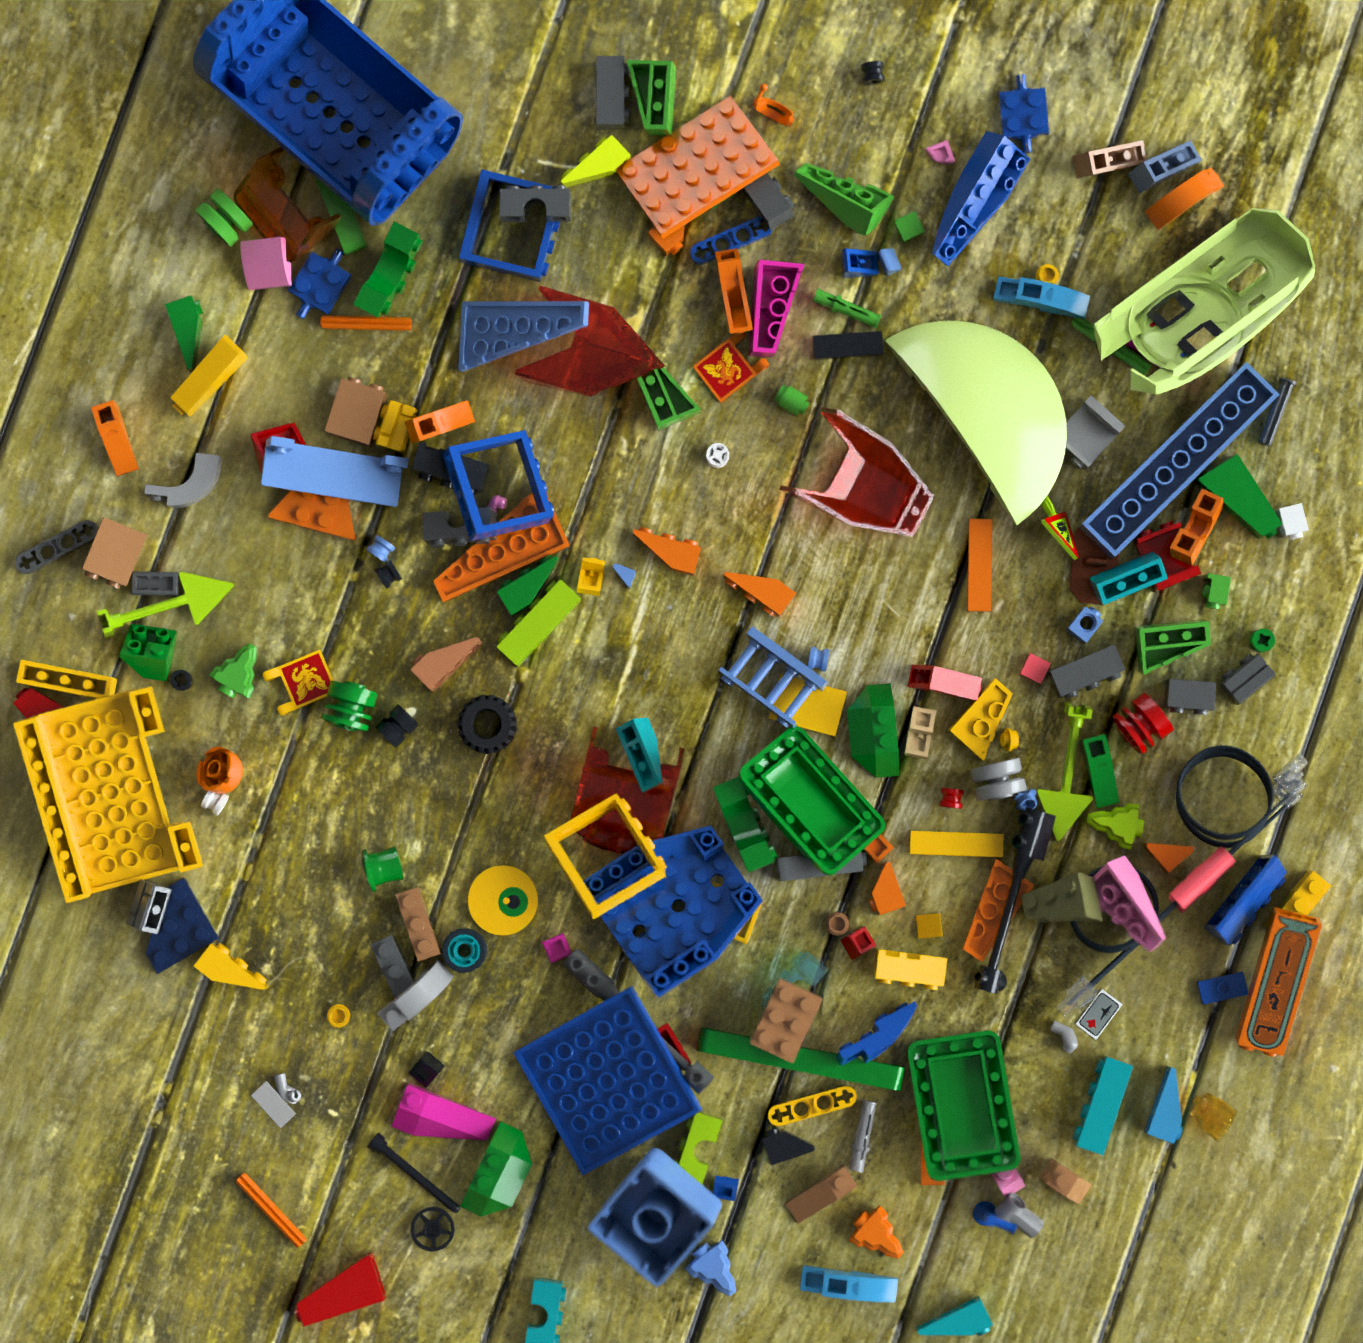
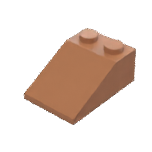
(440, 664)

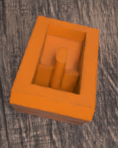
(1168, 855)

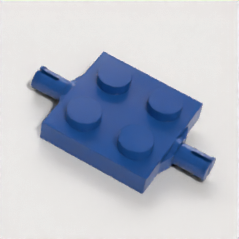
(1024, 113)
(319, 283)

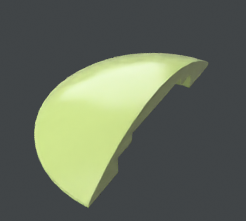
(995, 402)

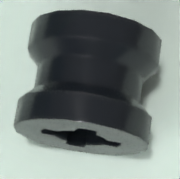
(873, 73)
(388, 574)

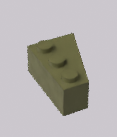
(1064, 900)

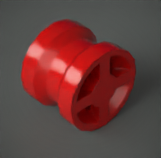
(951, 798)

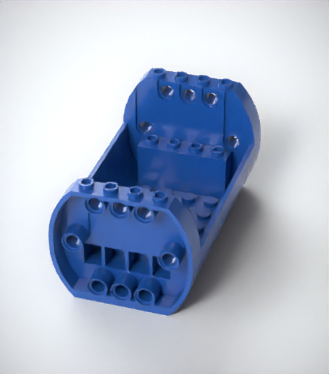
(266, 43)

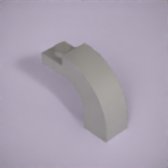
(197, 487)
(417, 995)

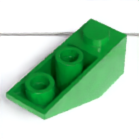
(524, 590)
(1100, 770)

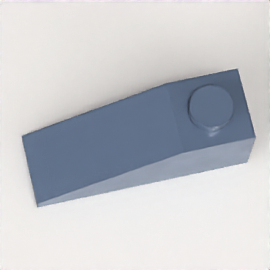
(1164, 166)

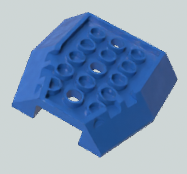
(674, 941)

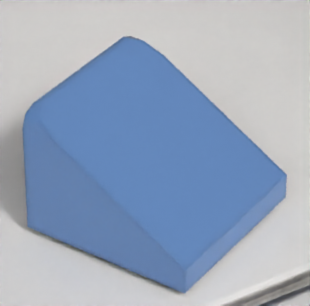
(889, 261)
(626, 574)

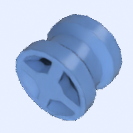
(380, 548)
(818, 659)

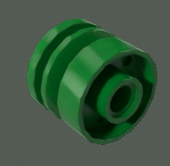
(349, 705)

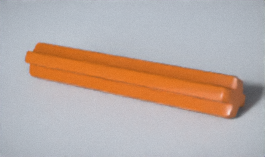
(365, 322)
(271, 1210)

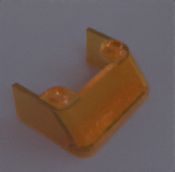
(274, 212)

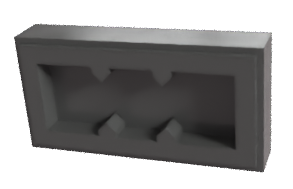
(155, 583)

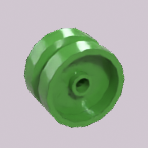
(222, 218)

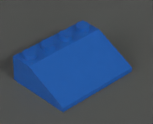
(1246, 899)

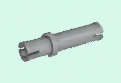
(861, 1142)

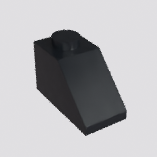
(784, 1145)

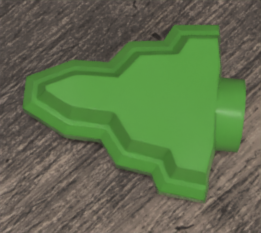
(237, 673)

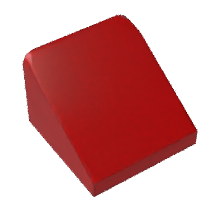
(858, 942)

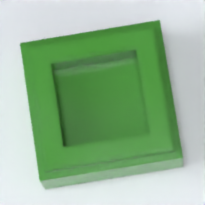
(909, 226)

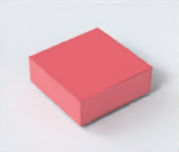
(1035, 668)

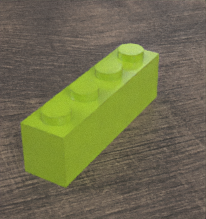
(538, 623)

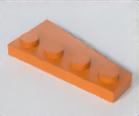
(990, 910)

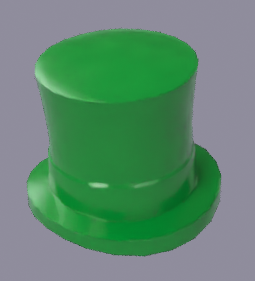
(382, 867)

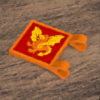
(726, 369)

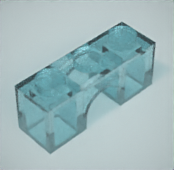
(805, 968)

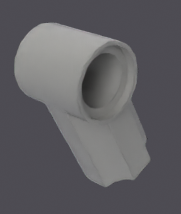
(1015, 1211)

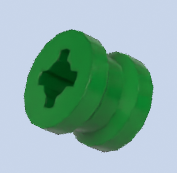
(1258, 643)

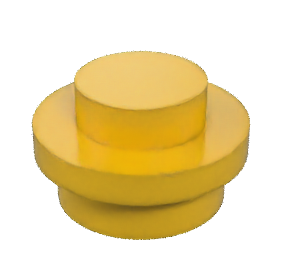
(1047, 273)
(1009, 739)
(338, 1015)

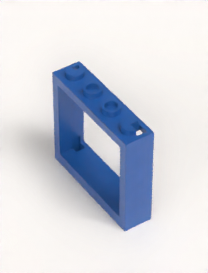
(466, 255)
(465, 496)

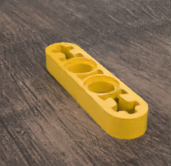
(811, 1102)

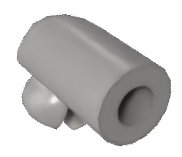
(1068, 1036)
(285, 1091)

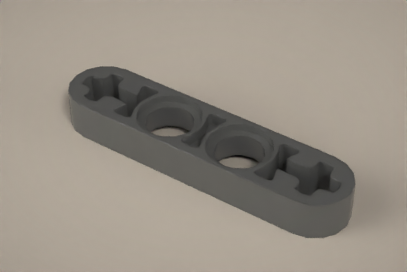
(58, 550)

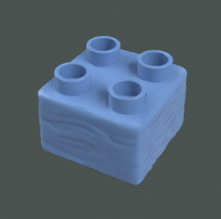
(656, 1216)

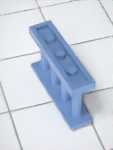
(793, 669)

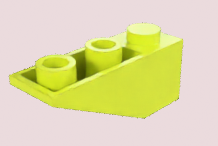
(597, 165)

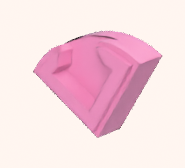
(941, 153)

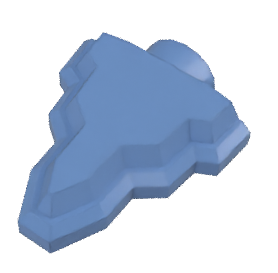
(713, 1267)

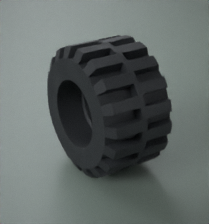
(467, 718)

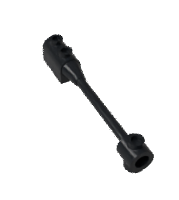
(1028, 845)

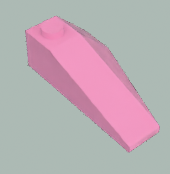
(1126, 901)

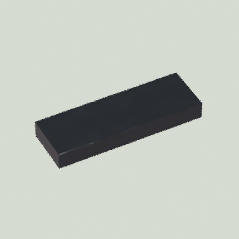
(848, 345)

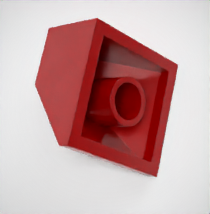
(285, 431)

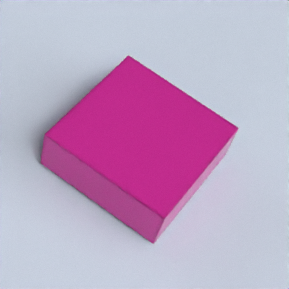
(557, 948)

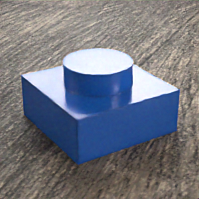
(725, 1188)

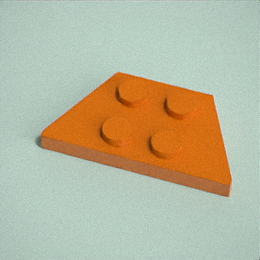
(316, 513)

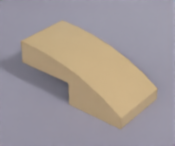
(920, 732)

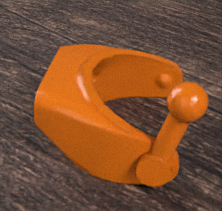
(760, 104)

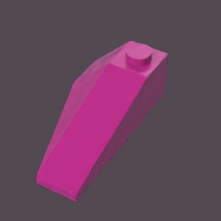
(437, 1116)

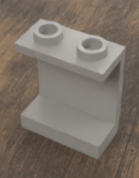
(1090, 432)

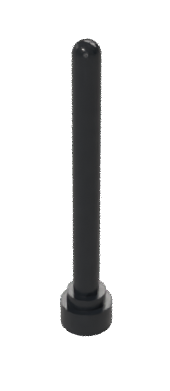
(380, 1145)

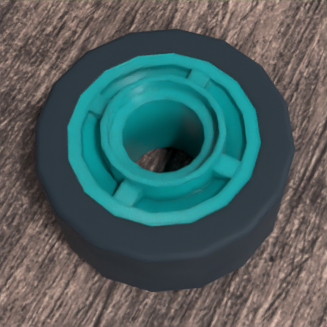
(451, 953)

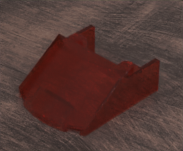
(604, 780)

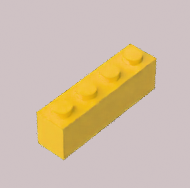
(65, 680)

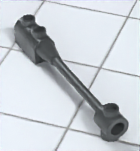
(602, 987)

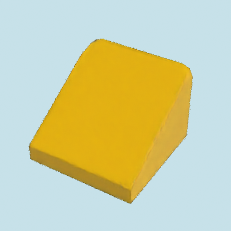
(929, 925)

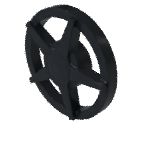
(432, 1229)

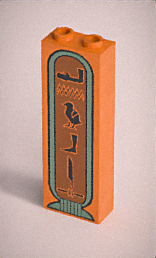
(1278, 982)

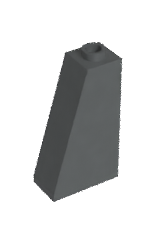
(800, 867)

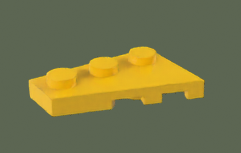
(980, 720)

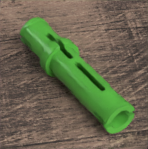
(846, 308)

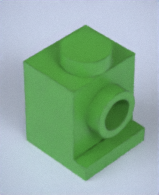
(1216, 590)

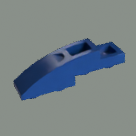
(886, 1032)

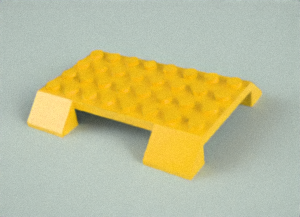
(103, 794)

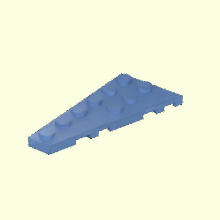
(507, 327)

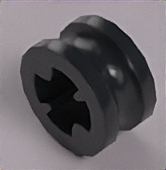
(188, 677)

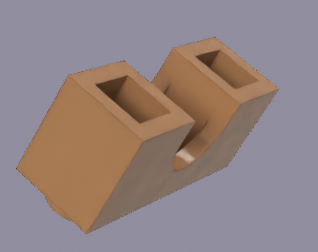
(418, 924)

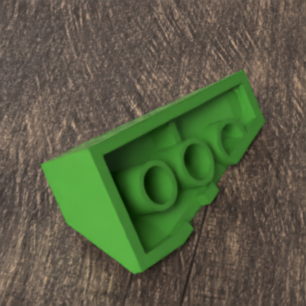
(853, 204)

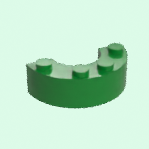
(389, 274)
(743, 825)

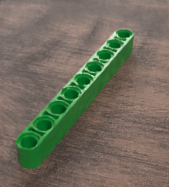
(806, 1061)

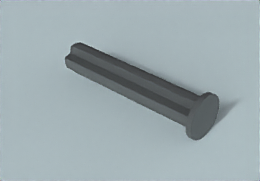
(1276, 411)

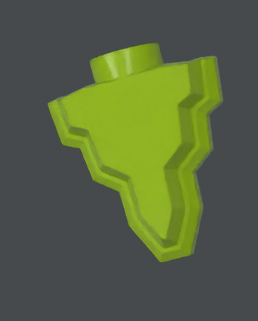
(1119, 824)

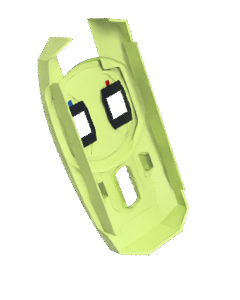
(1209, 300)

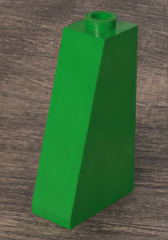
(1241, 497)

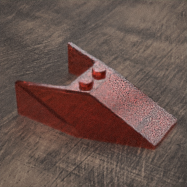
(872, 483)

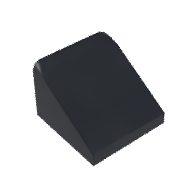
(426, 1069)

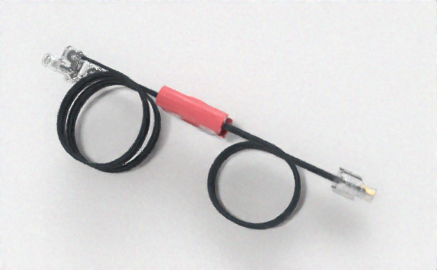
(1204, 876)

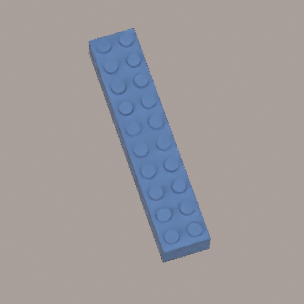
(1179, 460)

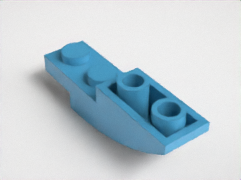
(1042, 295)
(849, 1285)

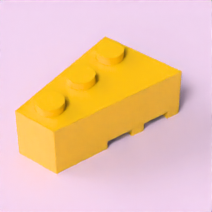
(909, 968)

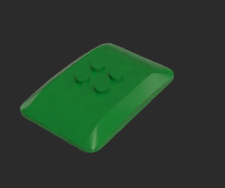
(811, 801)
(963, 1105)

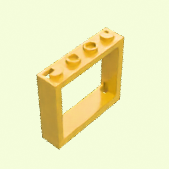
(633, 825)

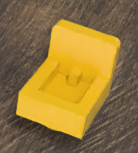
(591, 576)

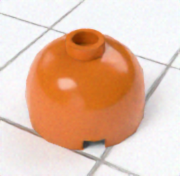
(219, 771)

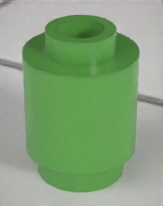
(792, 400)

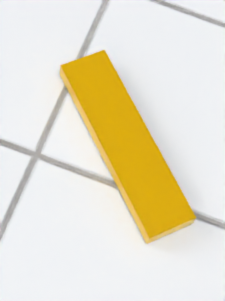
(956, 844)

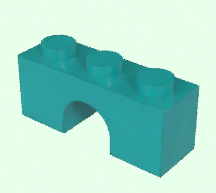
(548, 1295)

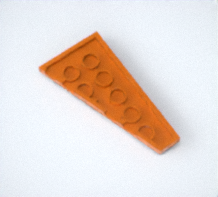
(502, 556)

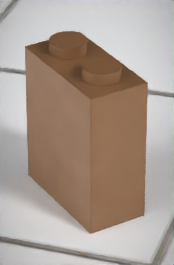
(356, 411)
(113, 553)

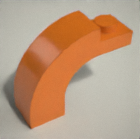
(1183, 198)

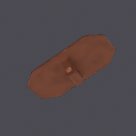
(1090, 563)

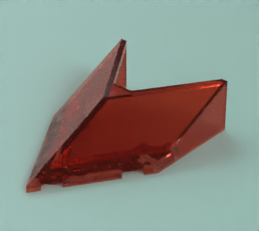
(600, 355)

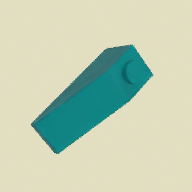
(642, 751)
(962, 1320)

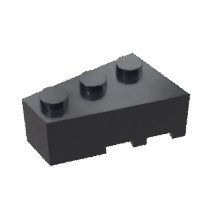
(431, 465)

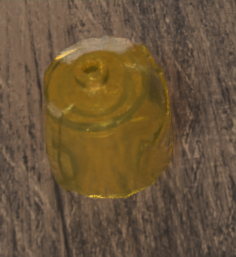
(1213, 1115)

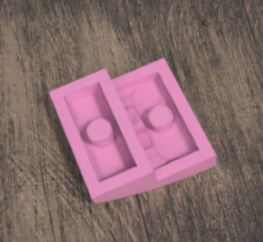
(265, 263)

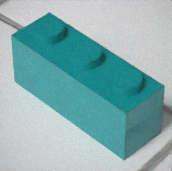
(1128, 578)

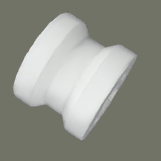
(718, 449)
(214, 802)

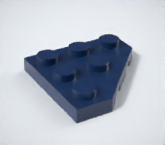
(182, 930)

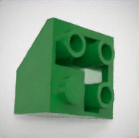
(149, 651)

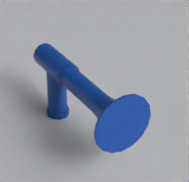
(985, 1215)

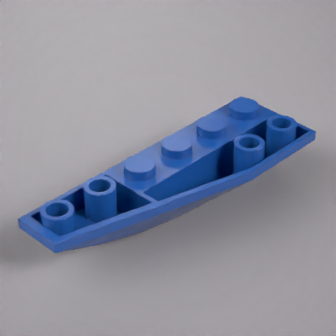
(978, 193)

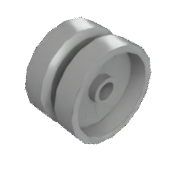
(998, 780)

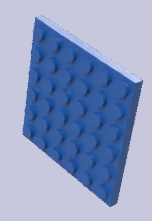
(607, 1080)

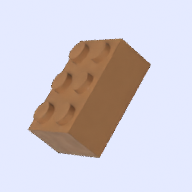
(785, 1020)

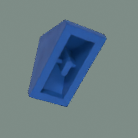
(859, 263)

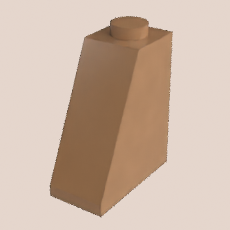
(1065, 1181)

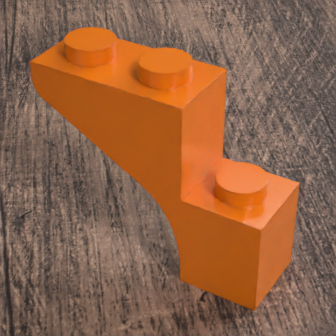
(733, 291)

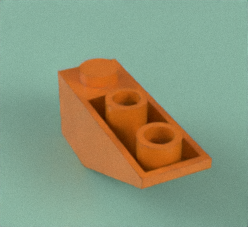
(439, 421)
(115, 437)
(674, 554)
(767, 591)

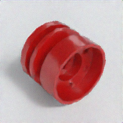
(1142, 723)

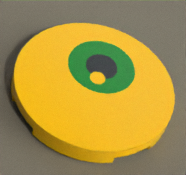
(502, 900)

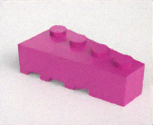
(771, 302)

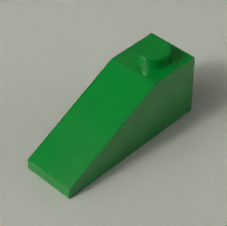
(187, 327)

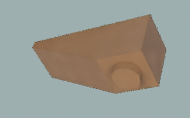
(1109, 159)
(821, 1194)

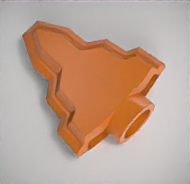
(875, 1233)

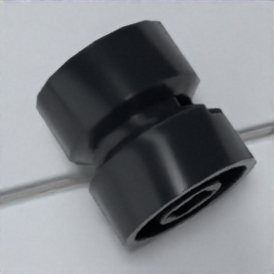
(396, 726)

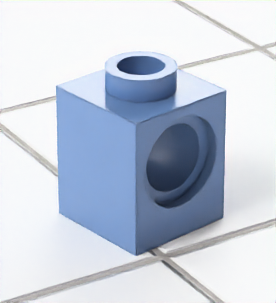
(1077, 631)

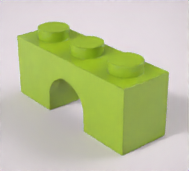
(701, 1128)

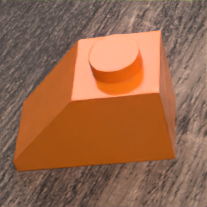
(669, 244)
(886, 892)

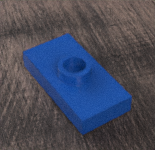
(1222, 988)

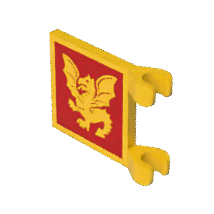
(305, 680)

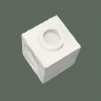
(1293, 521)

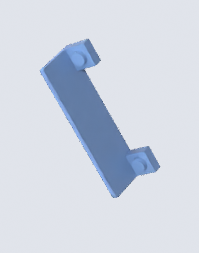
(332, 472)

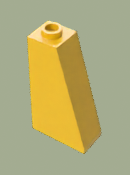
(208, 376)

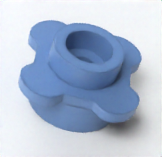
(1026, 799)

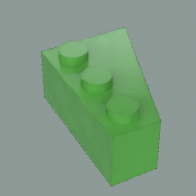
(655, 94)
(666, 399)
(1166, 642)

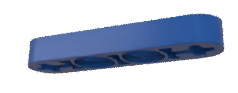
(730, 236)

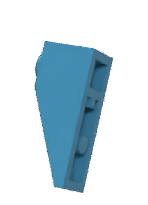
(1166, 1113)

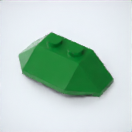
(874, 731)
(499, 1173)

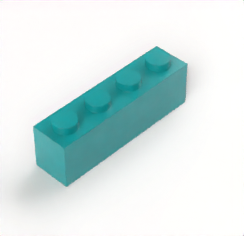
(1103, 1105)

